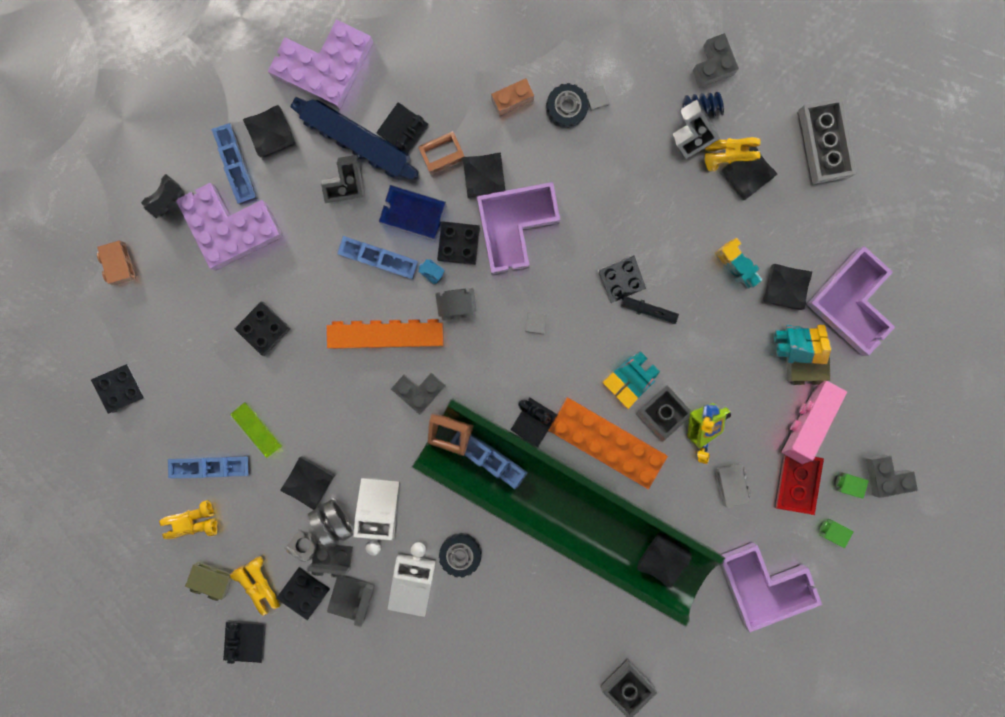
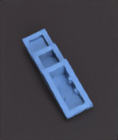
(233, 163)
(377, 257)
(492, 460)
(208, 467)

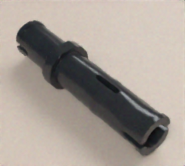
(648, 309)

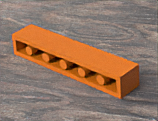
(385, 335)

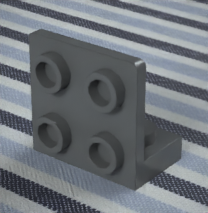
(333, 561)
(350, 599)

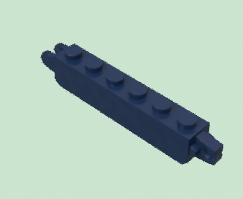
(354, 136)

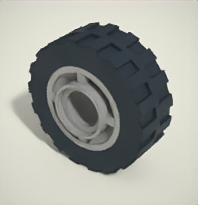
(573, 95)
(456, 566)

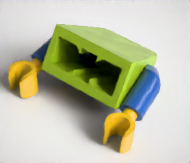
(705, 426)

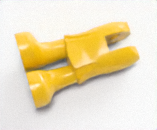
(735, 151)
(184, 523)
(258, 590)

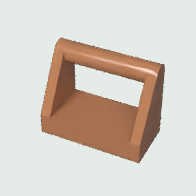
(446, 161)
(464, 428)

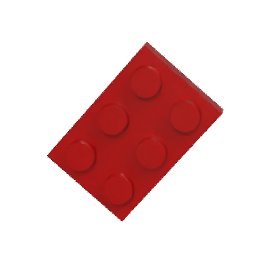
(799, 485)

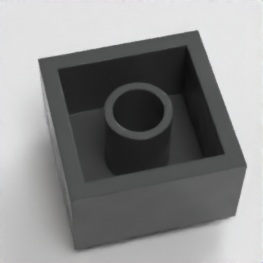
(664, 413)
(628, 689)

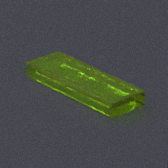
(256, 430)

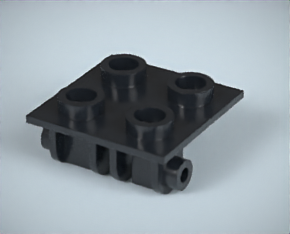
(402, 128)
(622, 278)
(117, 389)
(533, 421)
(302, 593)
(243, 642)

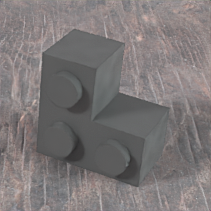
(720, 62)
(698, 130)
(347, 185)
(418, 396)
(887, 482)

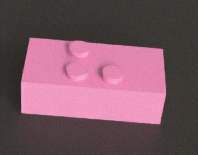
(814, 422)

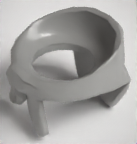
(291, 547)

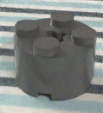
(456, 303)

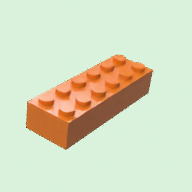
(607, 443)

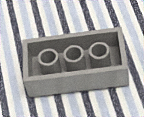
(827, 141)

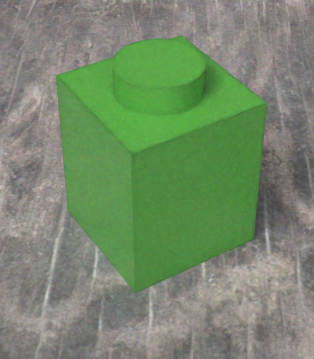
(851, 485)
(835, 532)

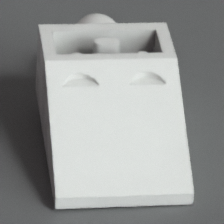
(376, 507)
(411, 584)

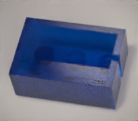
(412, 213)

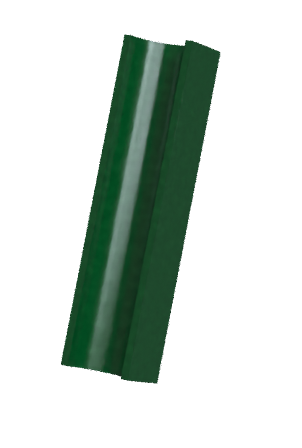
(568, 513)

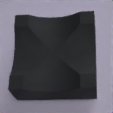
(269, 131)
(483, 174)
(749, 175)
(157, 202)
(458, 242)
(787, 287)
(262, 328)
(307, 482)
(664, 560)

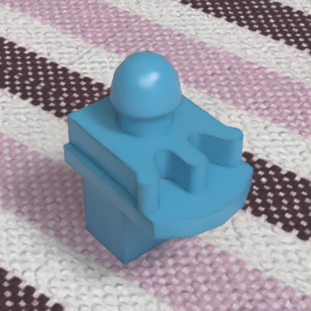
(431, 271)

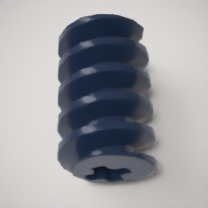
(709, 103)

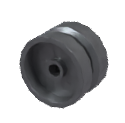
(330, 524)

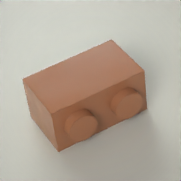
(512, 97)
(115, 263)

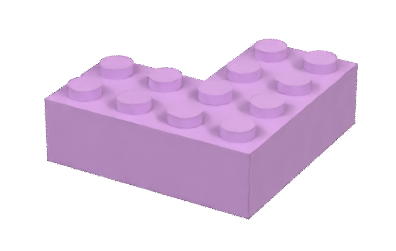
(323, 74)
(507, 215)
(226, 236)
(845, 305)
(766, 598)

